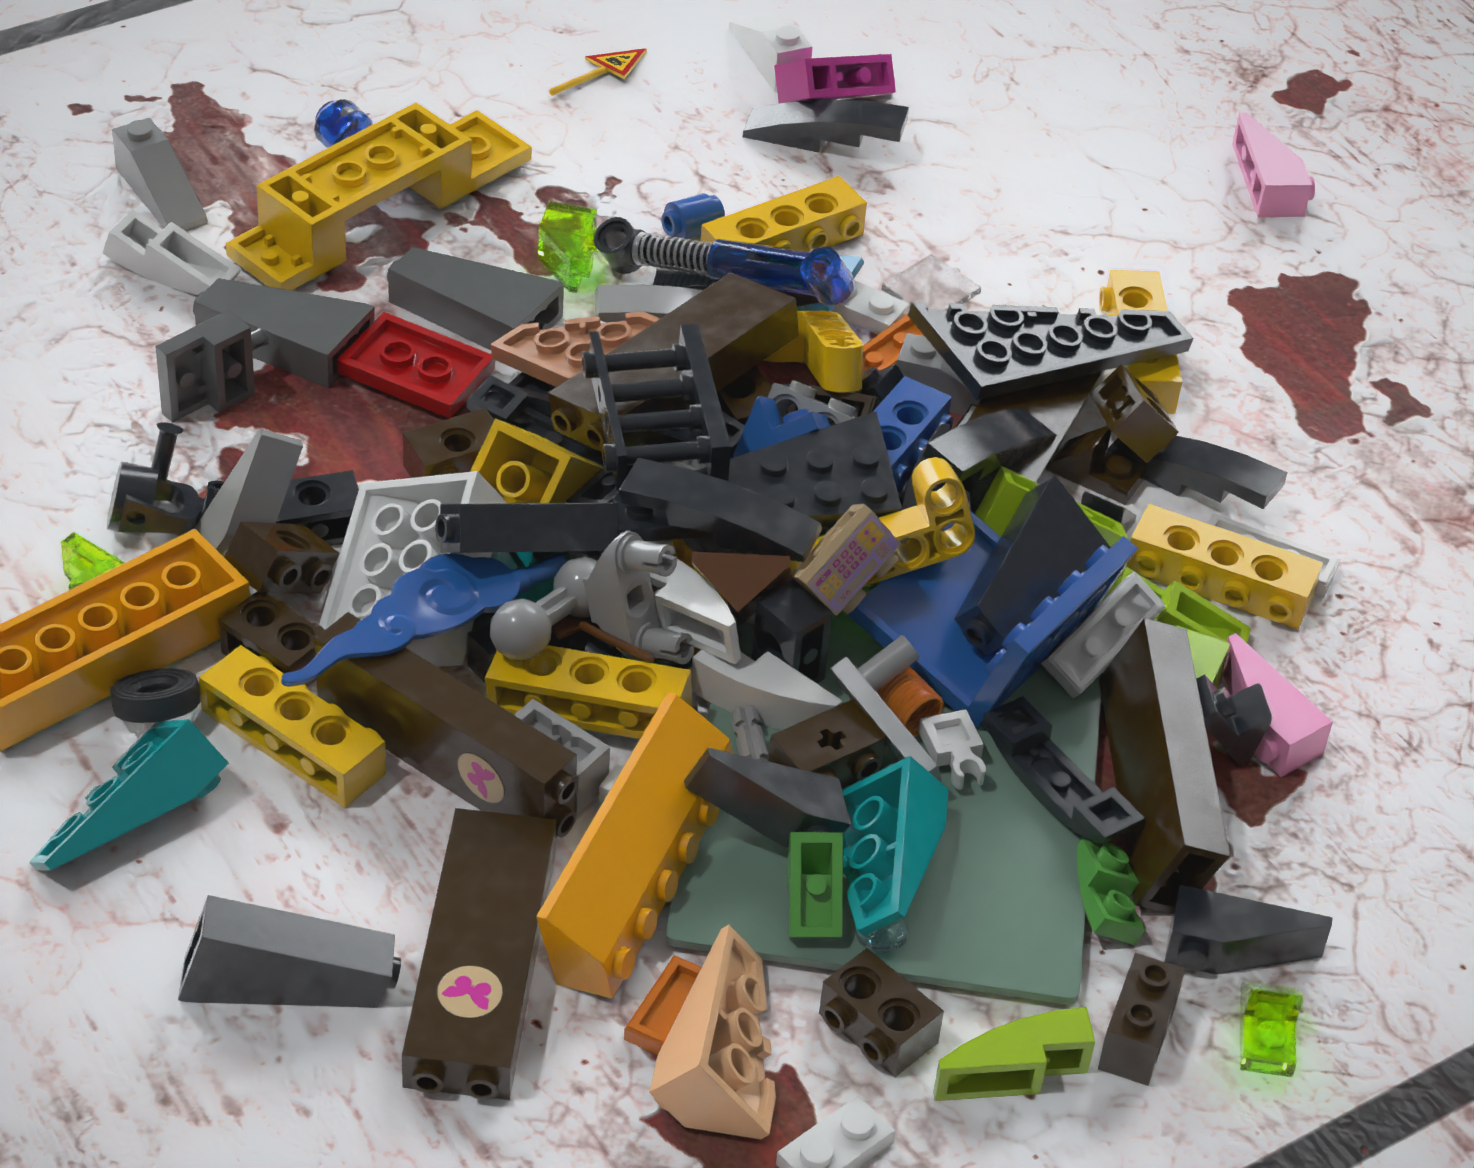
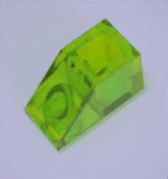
(567, 242)

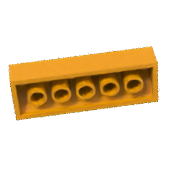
(109, 628)
(631, 855)

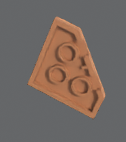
(556, 352)

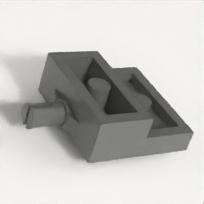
(208, 366)

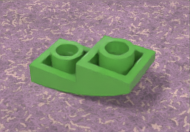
(1105, 890)

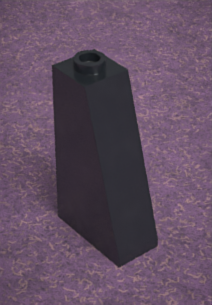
(526, 527)
(1030, 562)
(284, 959)

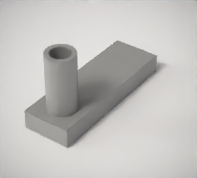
(862, 687)

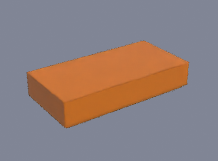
(662, 1005)

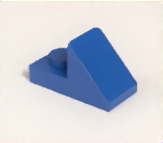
(766, 426)

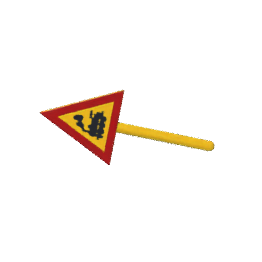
(617, 63)

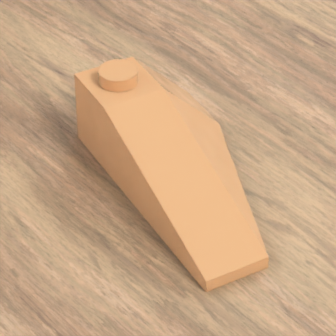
(714, 1054)

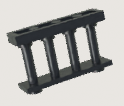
(695, 385)

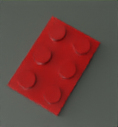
(416, 364)

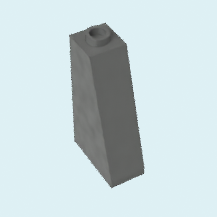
(471, 296)
(302, 328)

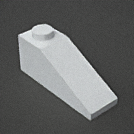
(770, 43)

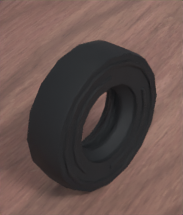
(155, 695)

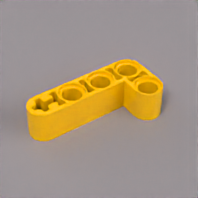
(827, 349)
(927, 519)

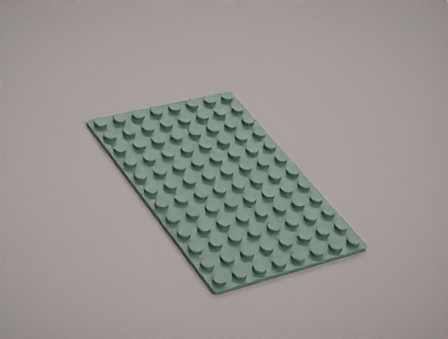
(998, 894)

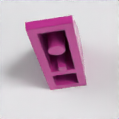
(835, 78)

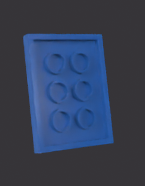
(924, 608)

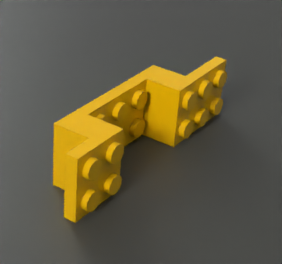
(308, 204)

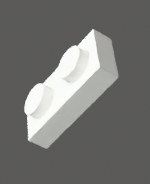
(871, 308)
(840, 1140)

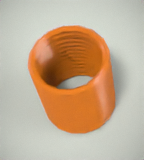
(911, 699)

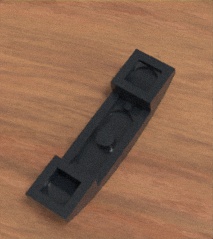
(510, 406)
(1054, 779)

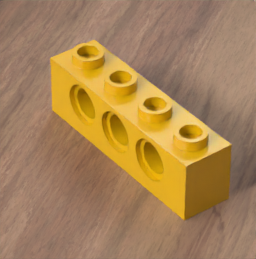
(799, 220)
(1144, 292)
(1224, 566)
(587, 688)
(293, 726)

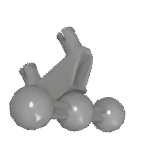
(610, 591)

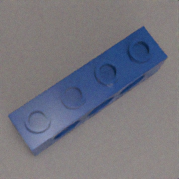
(908, 422)

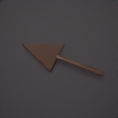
(571, 625)

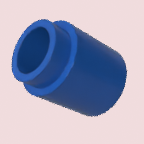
(685, 216)

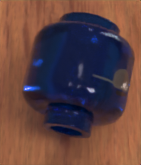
(338, 121)

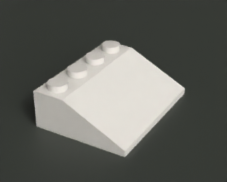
(393, 535)

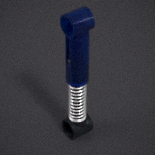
(770, 266)

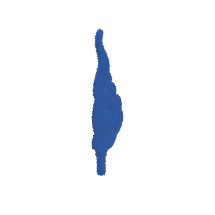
(429, 603)

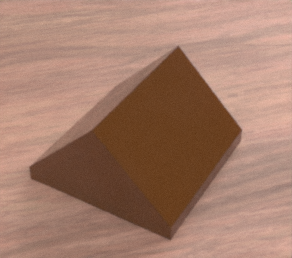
(742, 577)

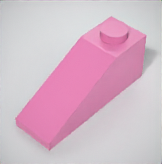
(1271, 171)
(1297, 726)

